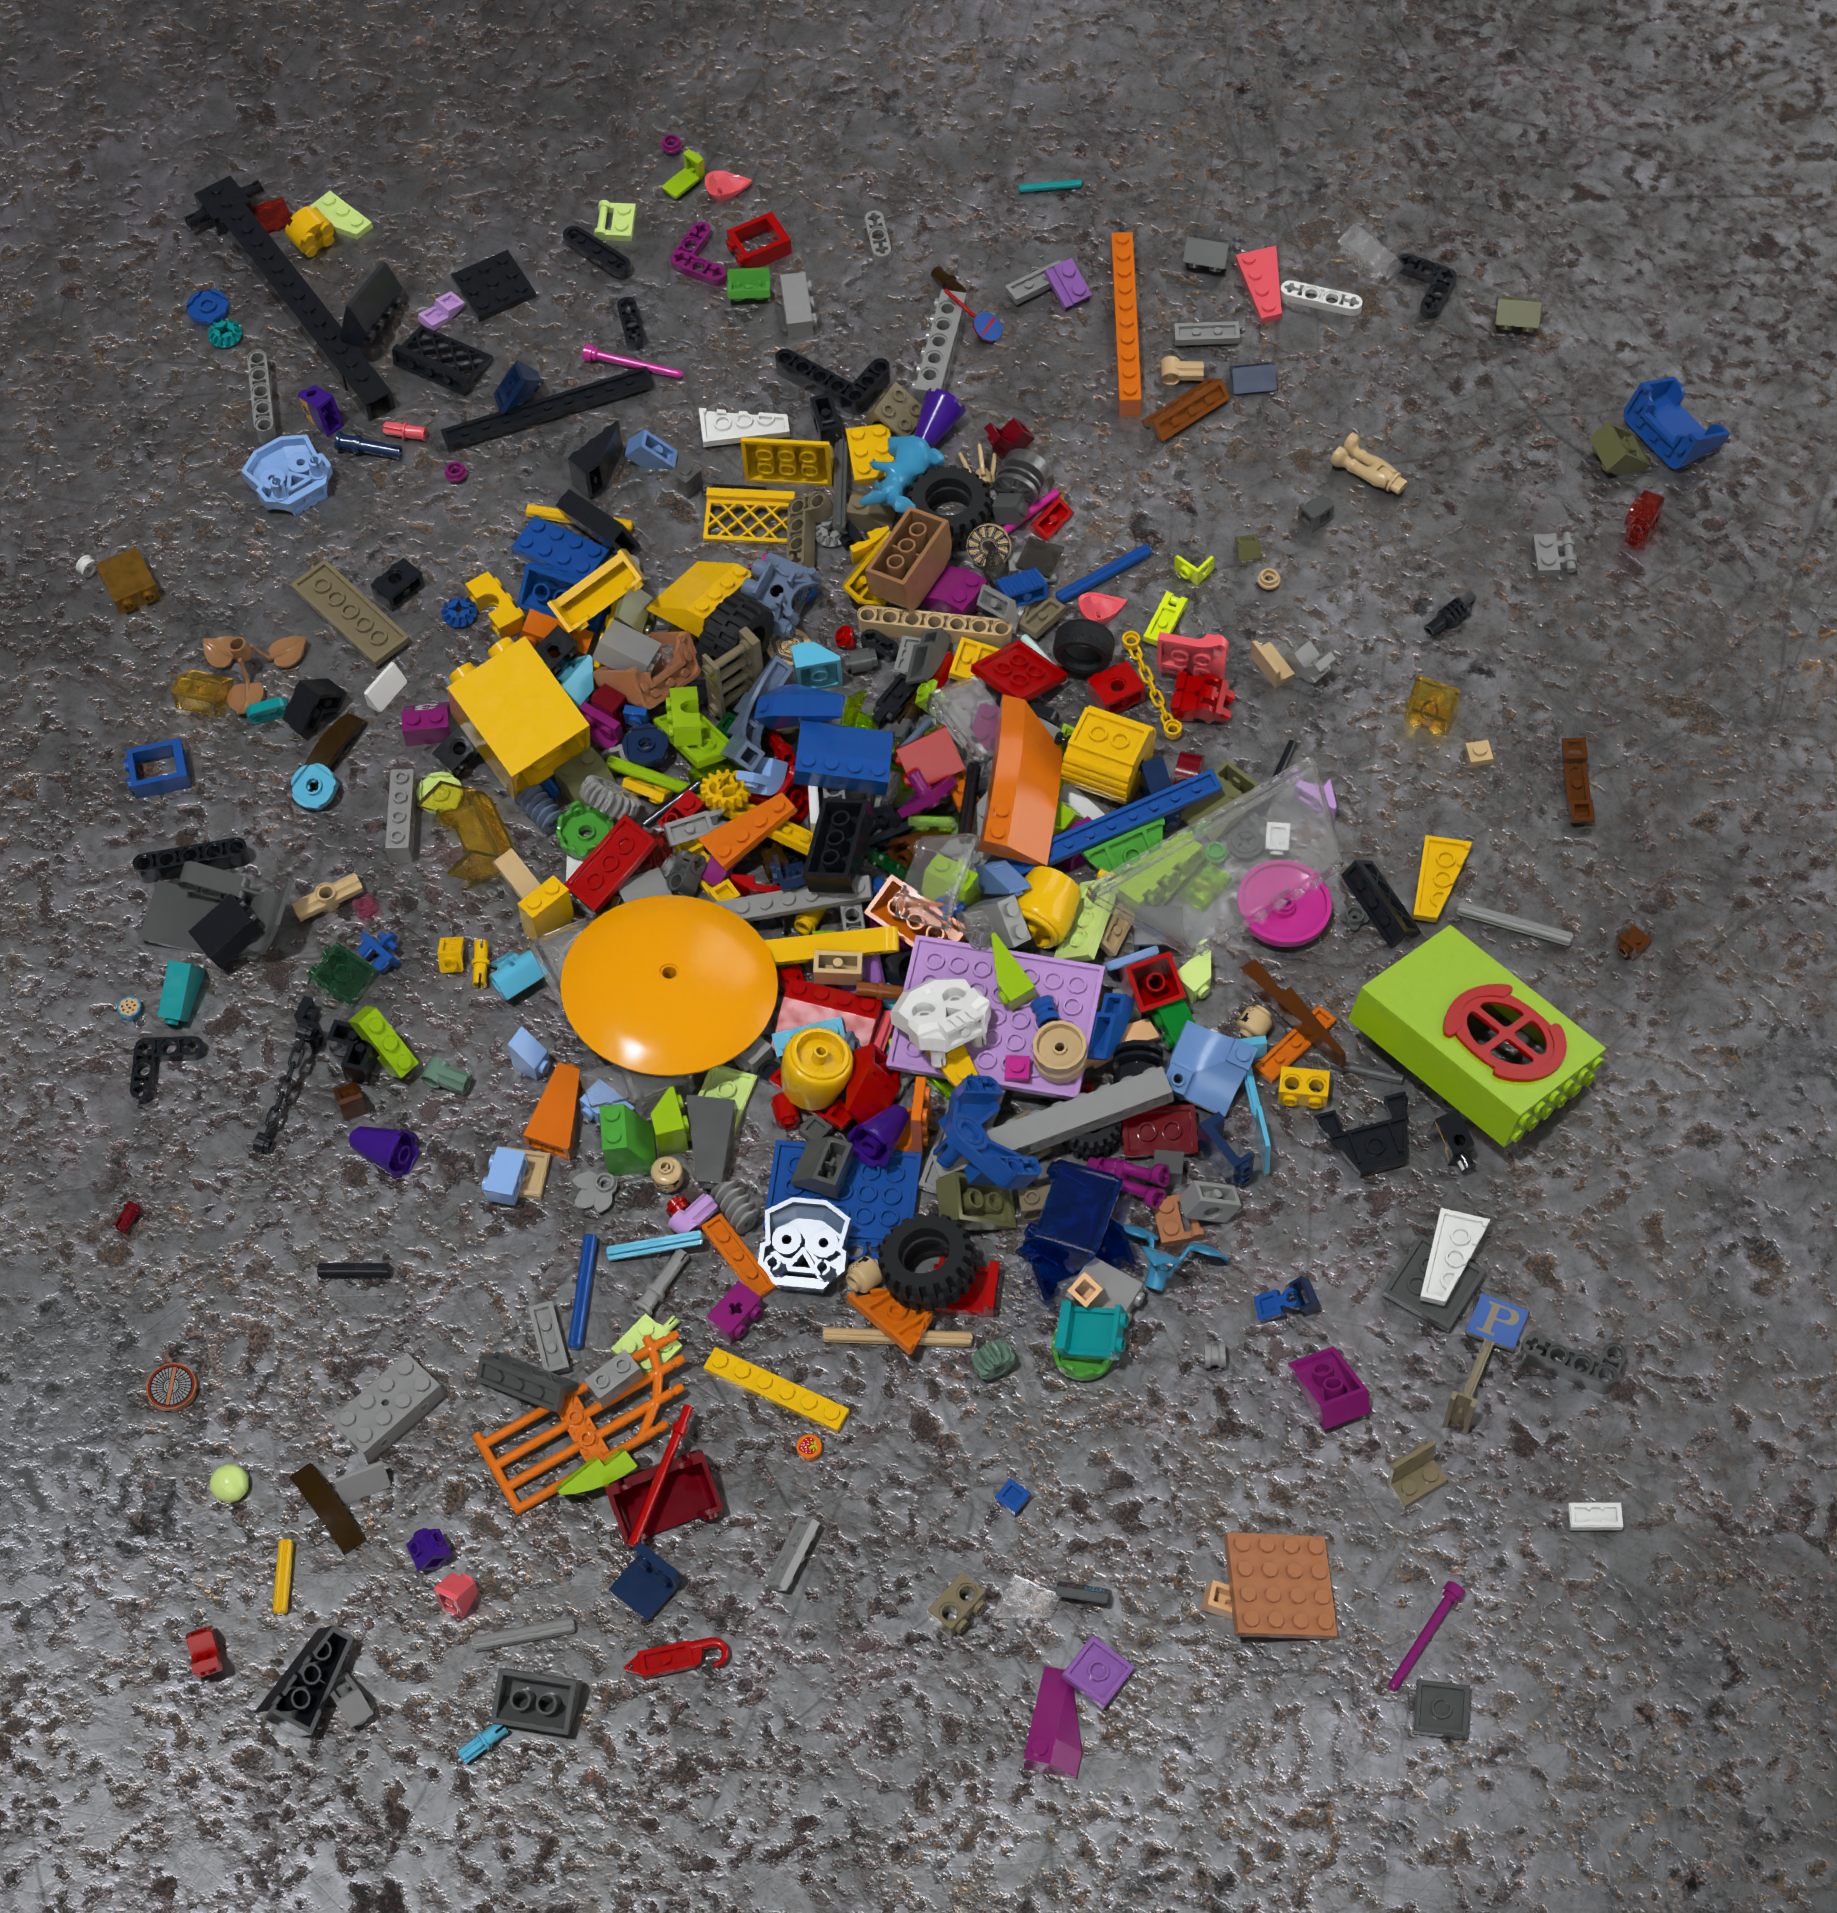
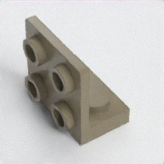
(895, 410)
(1415, 1474)

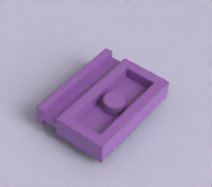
(1067, 283)

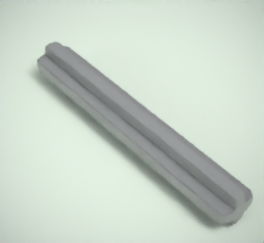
(522, 1634)

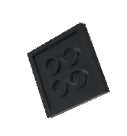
(493, 285)

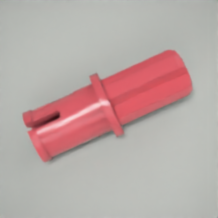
(405, 430)

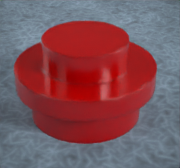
(676, 1204)

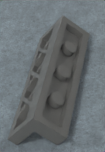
(524, 1380)

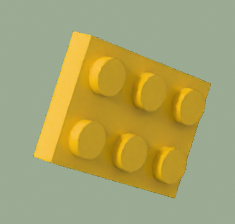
(865, 445)

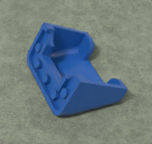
(1667, 427)

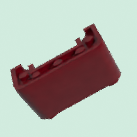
(684, 1496)

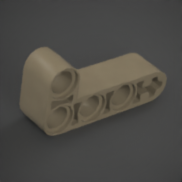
(801, 525)

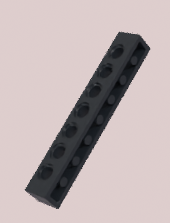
(444, 754)

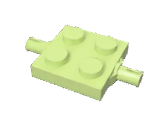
(646, 1326)

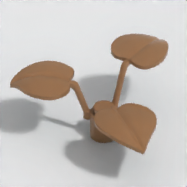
(224, 649)

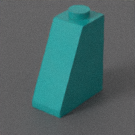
(179, 991)

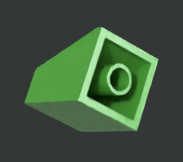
(626, 1141)

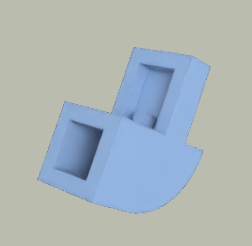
(766, 776)

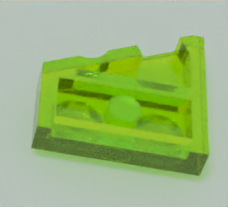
(923, 822)

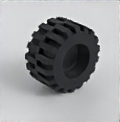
(1096, 1143)

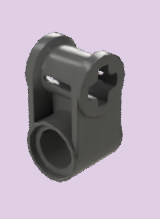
(684, 874)

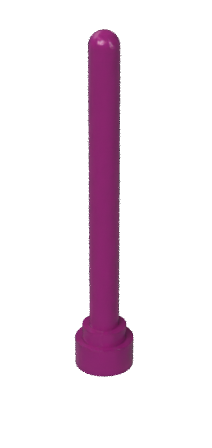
(1451, 1594)

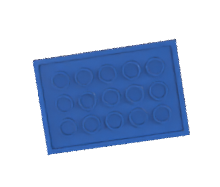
(869, 1196)

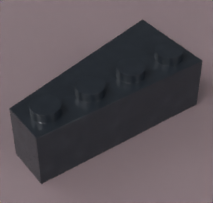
(305, 1686)

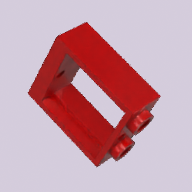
(778, 249)

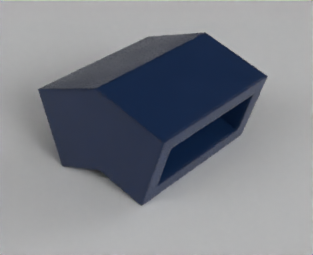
(1313, 1305)

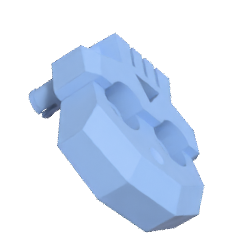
(294, 485)

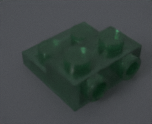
(340, 974)

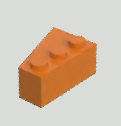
(539, 625)

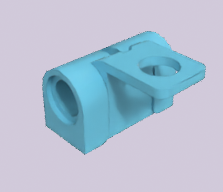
(514, 973)

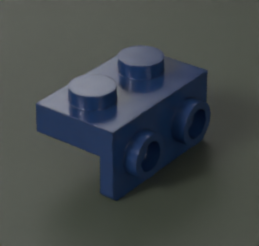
(787, 875)

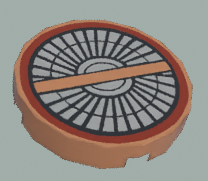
(171, 1387)

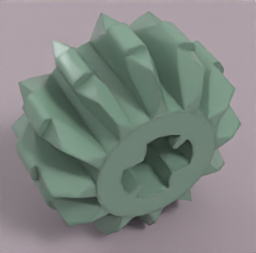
(993, 1359)

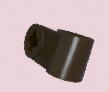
(768, 848)

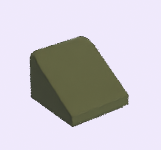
(1248, 547)

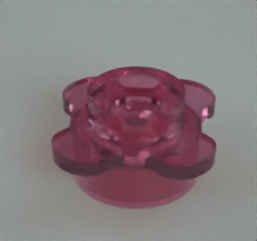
(365, 912)

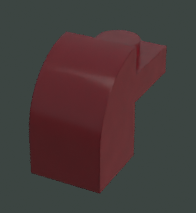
(1011, 436)
(1187, 766)

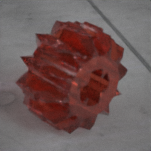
(660, 852)

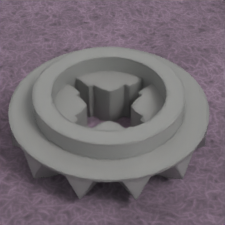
(823, 537)

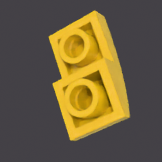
(861, 548)

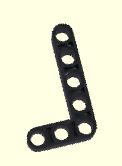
(848, 396)

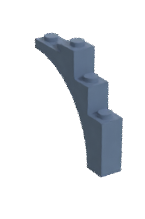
(744, 745)

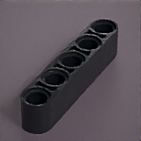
(201, 853)

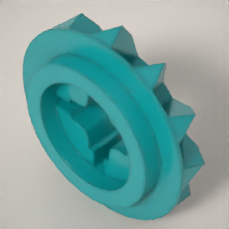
(228, 338)

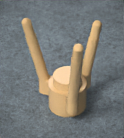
(983, 472)

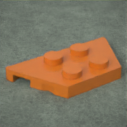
(897, 1322)

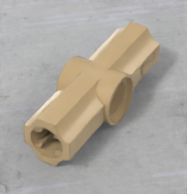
(316, 901)

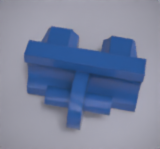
(371, 946)

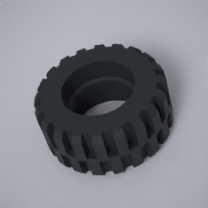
(957, 486)
(723, 627)
(918, 1237)

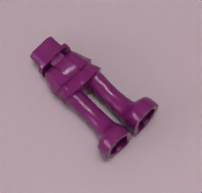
(1123, 1169)

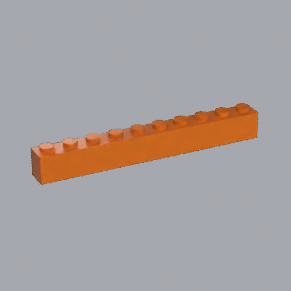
(1126, 324)

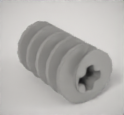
(735, 1205)

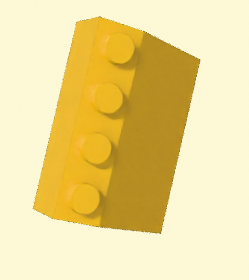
(787, 461)
(697, 594)

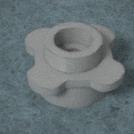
(668, 865)

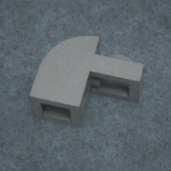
(1308, 662)

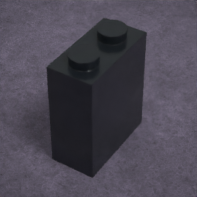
(226, 930)

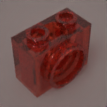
(1643, 519)

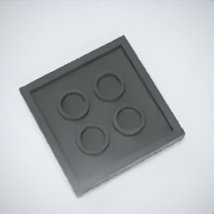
(1408, 1281)

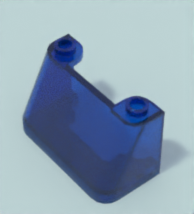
(1073, 1214)

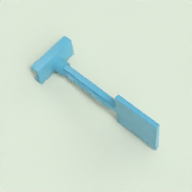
(1261, 1130)

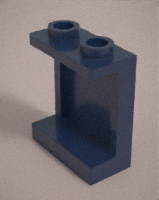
(1233, 1169)

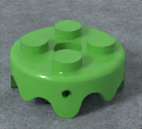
(579, 819)
(1079, 1368)

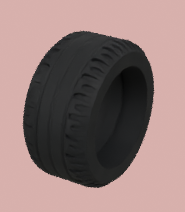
(1088, 633)

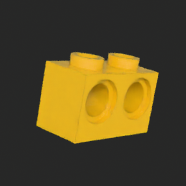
(1303, 1081)

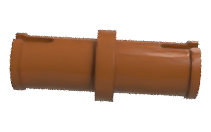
(878, 990)

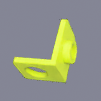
(1192, 573)

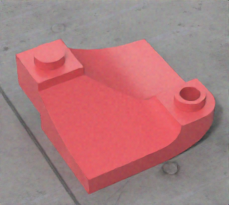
(1192, 655)

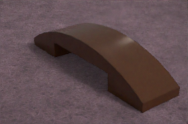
(1576, 780)

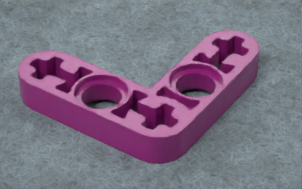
(691, 257)

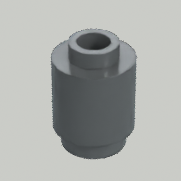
(860, 660)

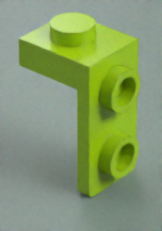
(687, 177)

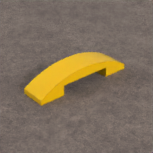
(720, 892)

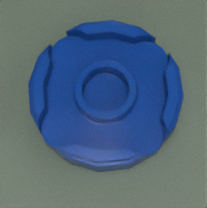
(208, 307)

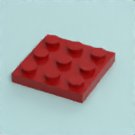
(1019, 671)

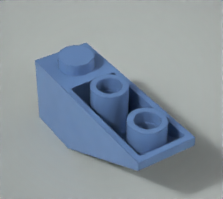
(1000, 879)

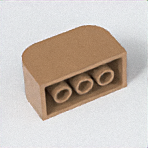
(910, 559)

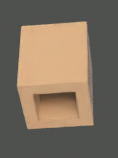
(1085, 1289)

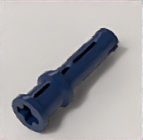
(358, 445)

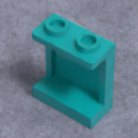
(1091, 1332)

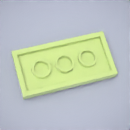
(1086, 931)

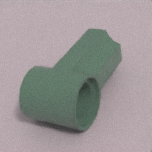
(440, 1073)

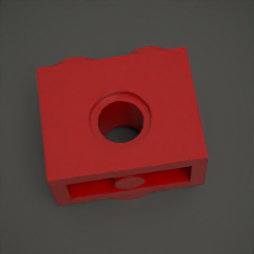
(1119, 677)

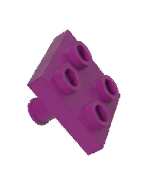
(925, 795)

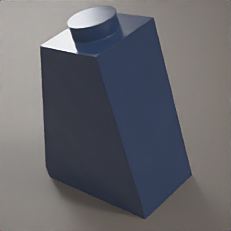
(1153, 779)

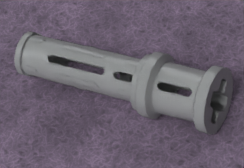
(654, 1291)

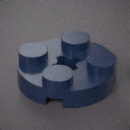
(650, 756)

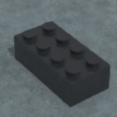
(838, 845)

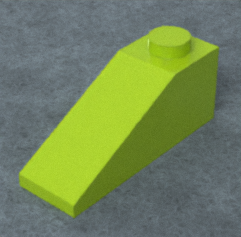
(1012, 981)

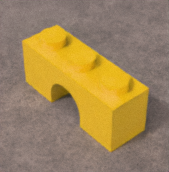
(488, 592)

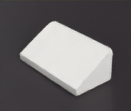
(385, 687)

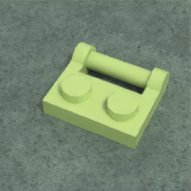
(622, 221)

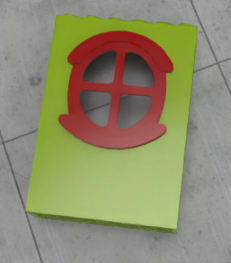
(1420, 1019)

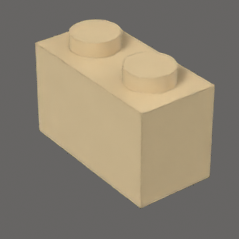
(837, 967)

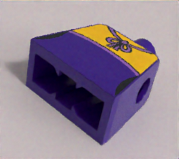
(320, 404)

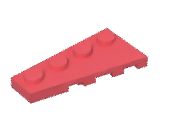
(1261, 279)

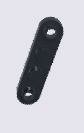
(597, 251)

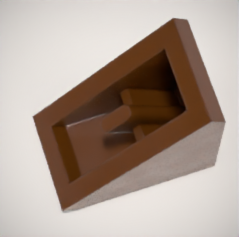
(350, 1101)

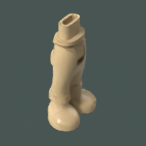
(1367, 466)

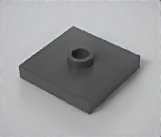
(1441, 1709)

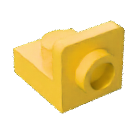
(451, 954)

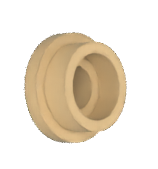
(1269, 574)

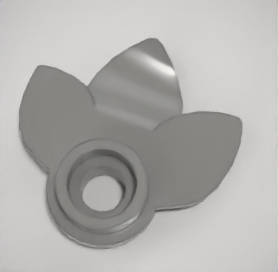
(592, 1192)

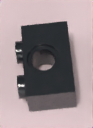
(826, 418)
(397, 584)

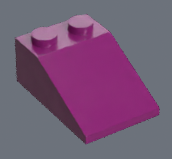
(955, 592)
(1330, 1387)

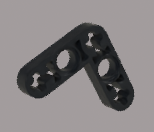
(1435, 278)
(157, 1054)

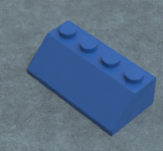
(547, 583)

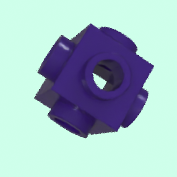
(428, 1549)

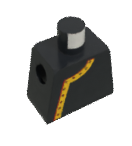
(1453, 1140)

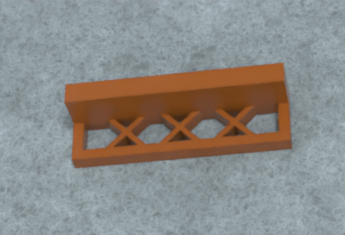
(1187, 408)

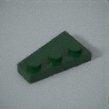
(891, 866)

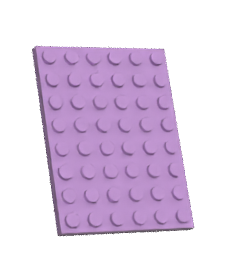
(1071, 984)

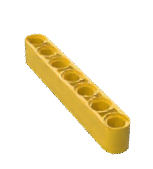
(801, 948)

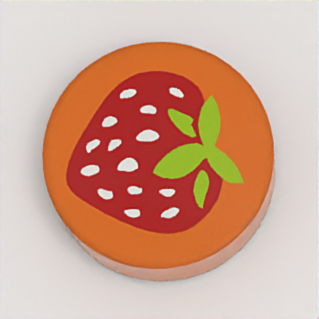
(809, 1447)

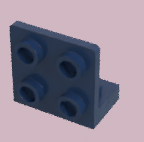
(646, 1582)

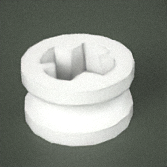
(86, 566)

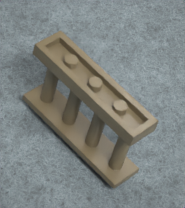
(752, 665)

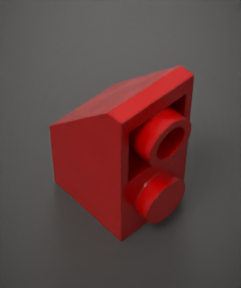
(685, 806)

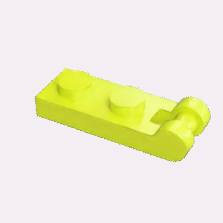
(1165, 617)

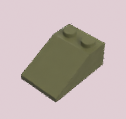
(975, 1205)

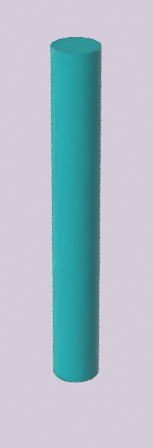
(1045, 186)

